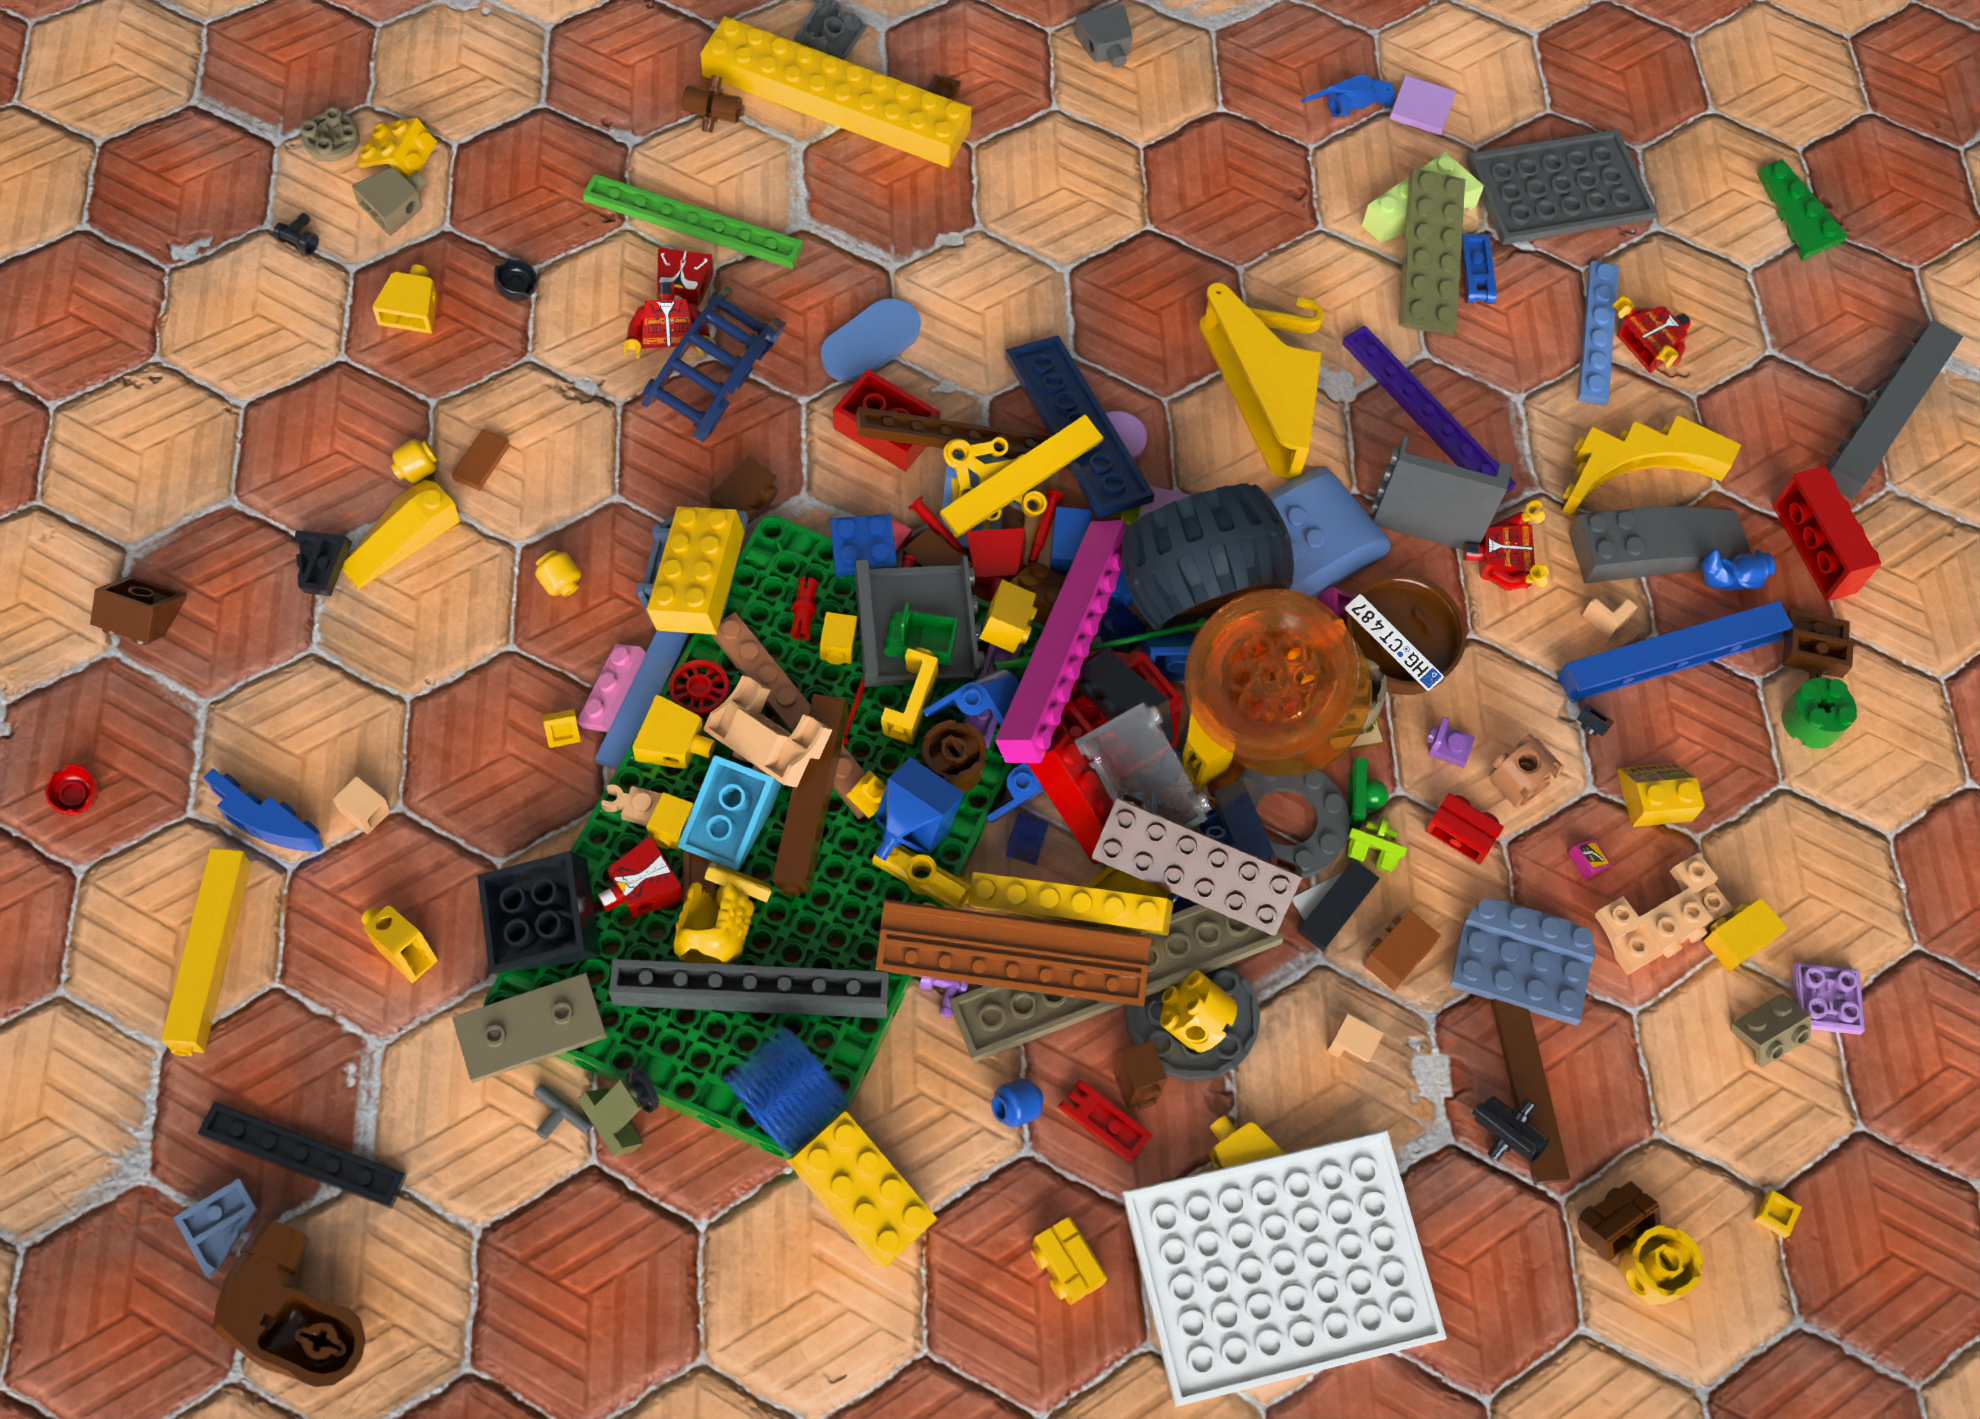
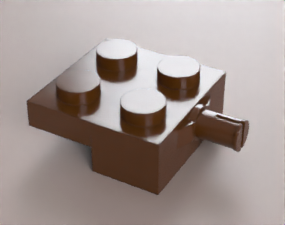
(1046, 586)
(1818, 644)

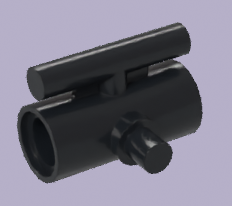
(1511, 1129)

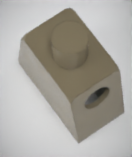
(390, 198)

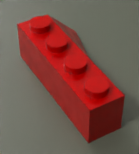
(1074, 790)

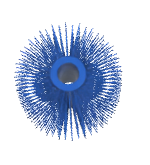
(786, 1090)

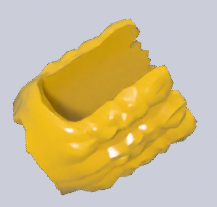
(699, 939)

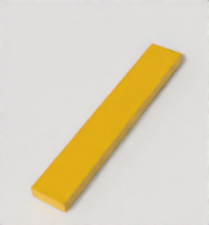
(1021, 476)

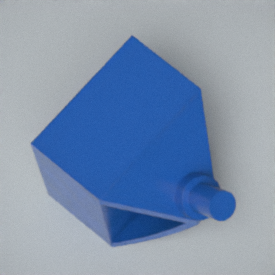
(916, 809)

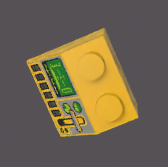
(1660, 794)

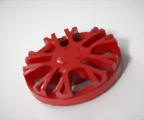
(699, 686)

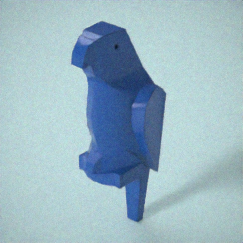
(1355, 94)

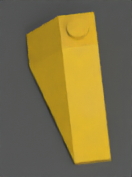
(403, 529)

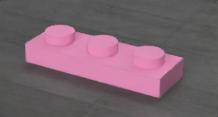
(611, 687)

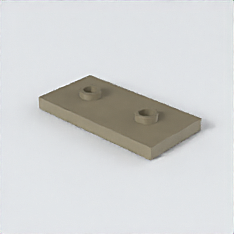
(528, 1028)

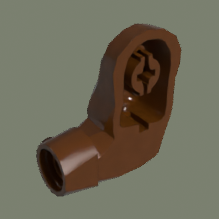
(279, 1323)

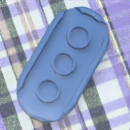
(870, 339)

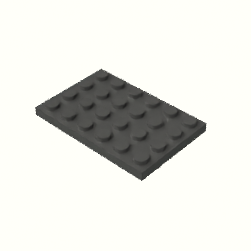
(1561, 187)

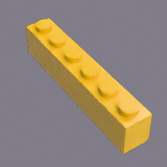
(1071, 903)

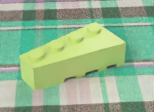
(1387, 214)

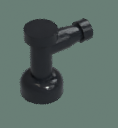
(306, 242)

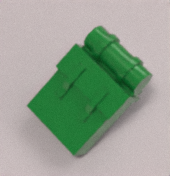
(921, 631)

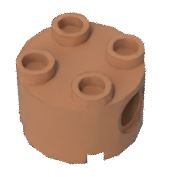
(1525, 771)

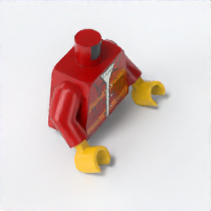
(662, 322)
(1652, 334)
(1508, 551)

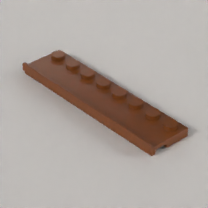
(1013, 953)

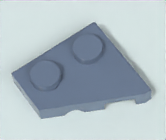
(216, 1224)

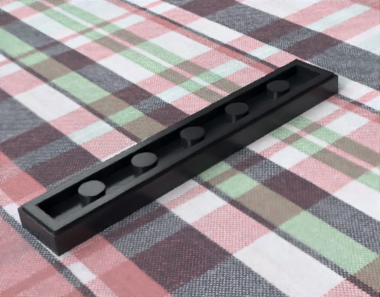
(302, 1155)

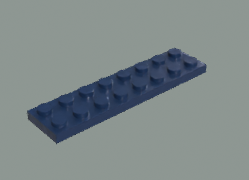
(1060, 398)

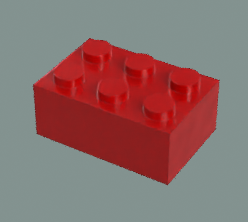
(880, 394)

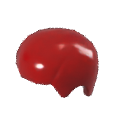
(72, 790)

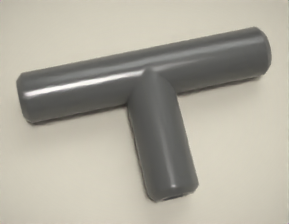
(561, 1111)

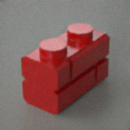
(1464, 827)

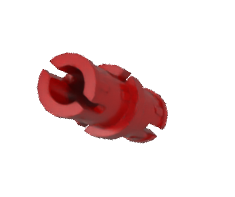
(803, 609)

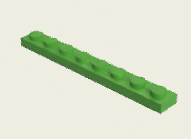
(693, 221)

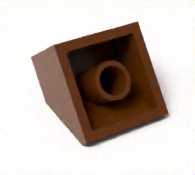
(135, 609)

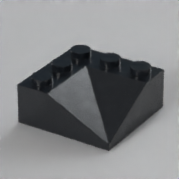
(538, 914)

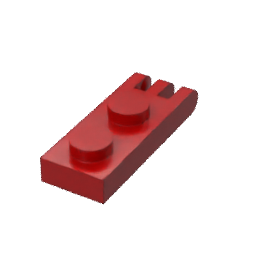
(1105, 1122)

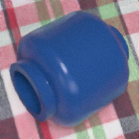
(1017, 1102)

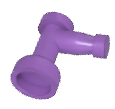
(952, 988)

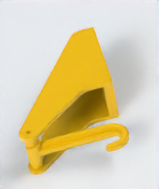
(1266, 378)

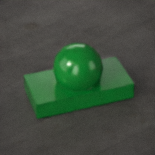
(1363, 793)

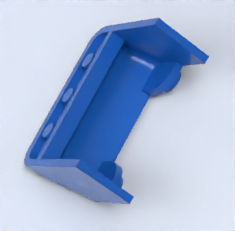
(996, 693)

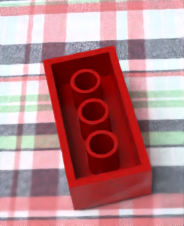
(1826, 533)

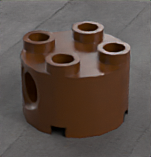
(955, 753)

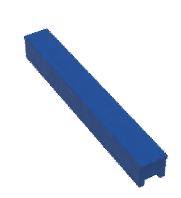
(1674, 651)

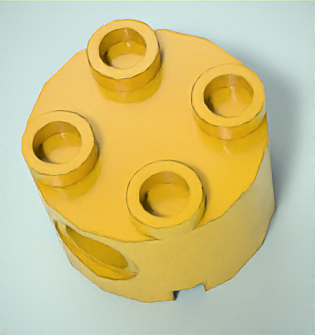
(1197, 1012)
(1662, 1265)

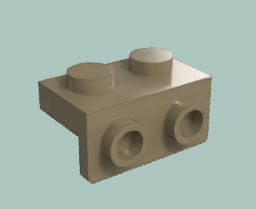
(1774, 1028)

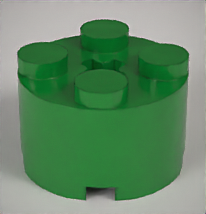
(1819, 712)

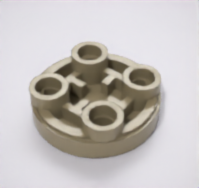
(330, 135)

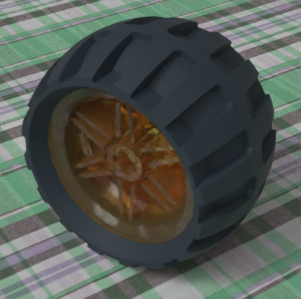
(1205, 553)

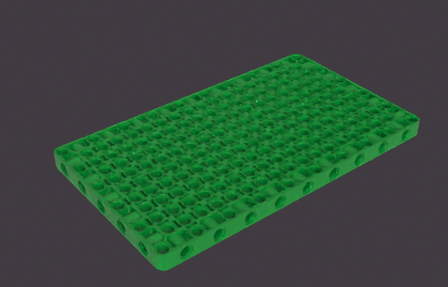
(852, 1048)

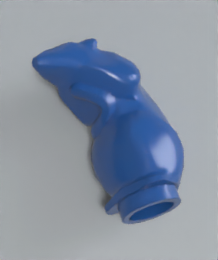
(1739, 573)

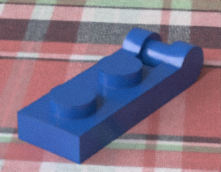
(1478, 268)

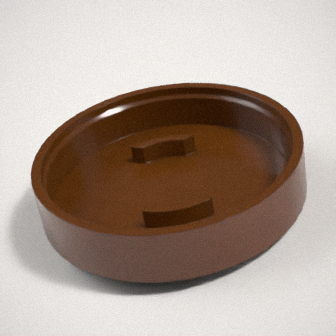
(1422, 616)

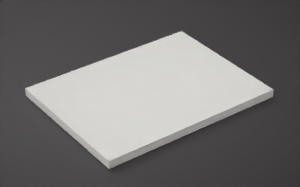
(1282, 1267)

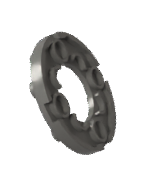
(1330, 811)
(1186, 1063)

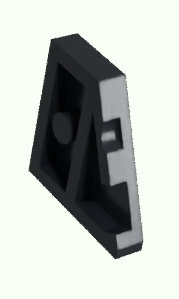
(320, 561)

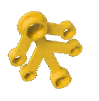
(986, 471)

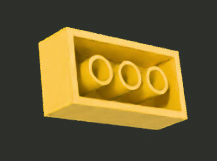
(696, 570)
(861, 1189)

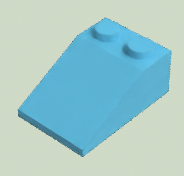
(729, 813)

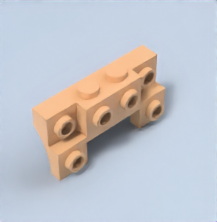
(762, 741)
(1664, 928)

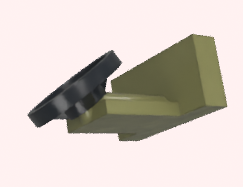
(614, 1109)

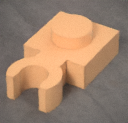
(635, 806)

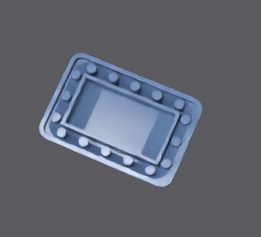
(1327, 531)

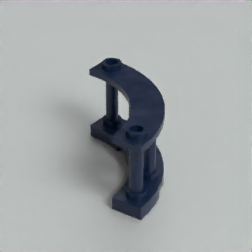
(741, 367)

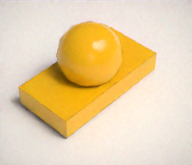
(743, 883)

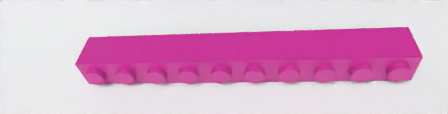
(1063, 645)

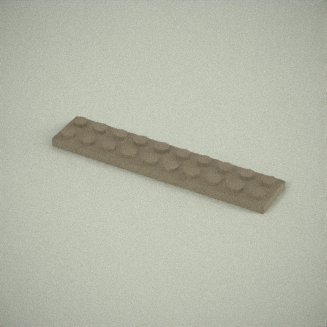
(1197, 940)

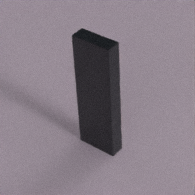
(1338, 905)

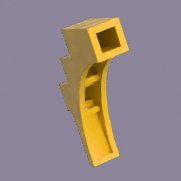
(1678, 446)

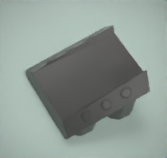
(830, 29)

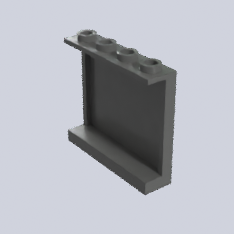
(1437, 499)
(930, 591)

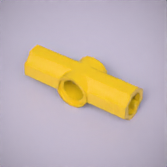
(938, 884)

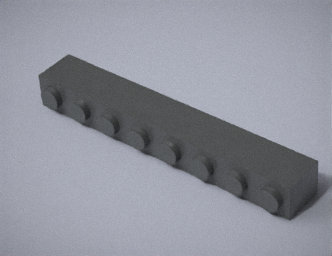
(1893, 408)
(749, 988)

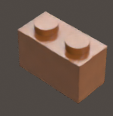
(1401, 949)

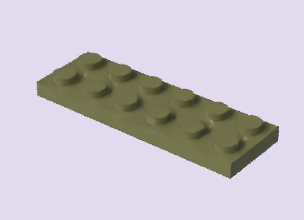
(1432, 252)

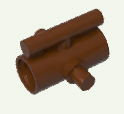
(712, 104)

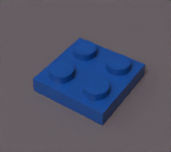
(862, 539)

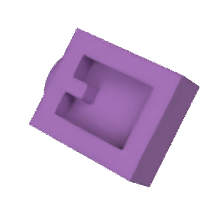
(1449, 744)

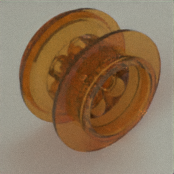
(1253, 640)

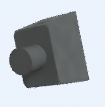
(1105, 34)

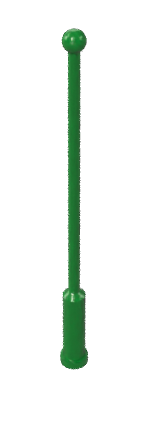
(1022, 662)

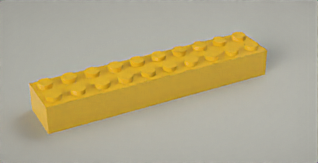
(836, 91)

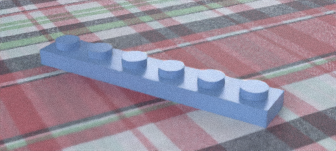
(1598, 333)

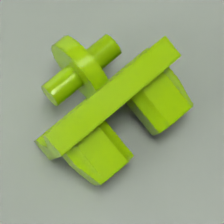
(1389, 852)

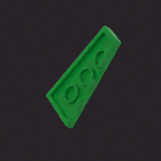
(1804, 215)

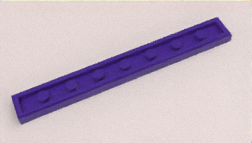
(1419, 403)

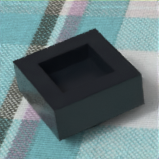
(1594, 721)

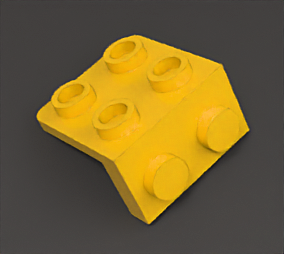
(400, 144)

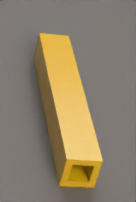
(206, 952)

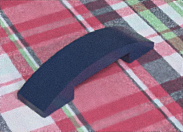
(1243, 820)

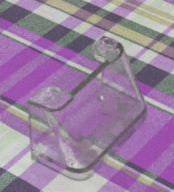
(1139, 760)

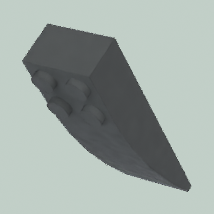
(1653, 541)

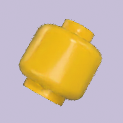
(414, 461)
(558, 573)

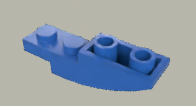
(262, 820)

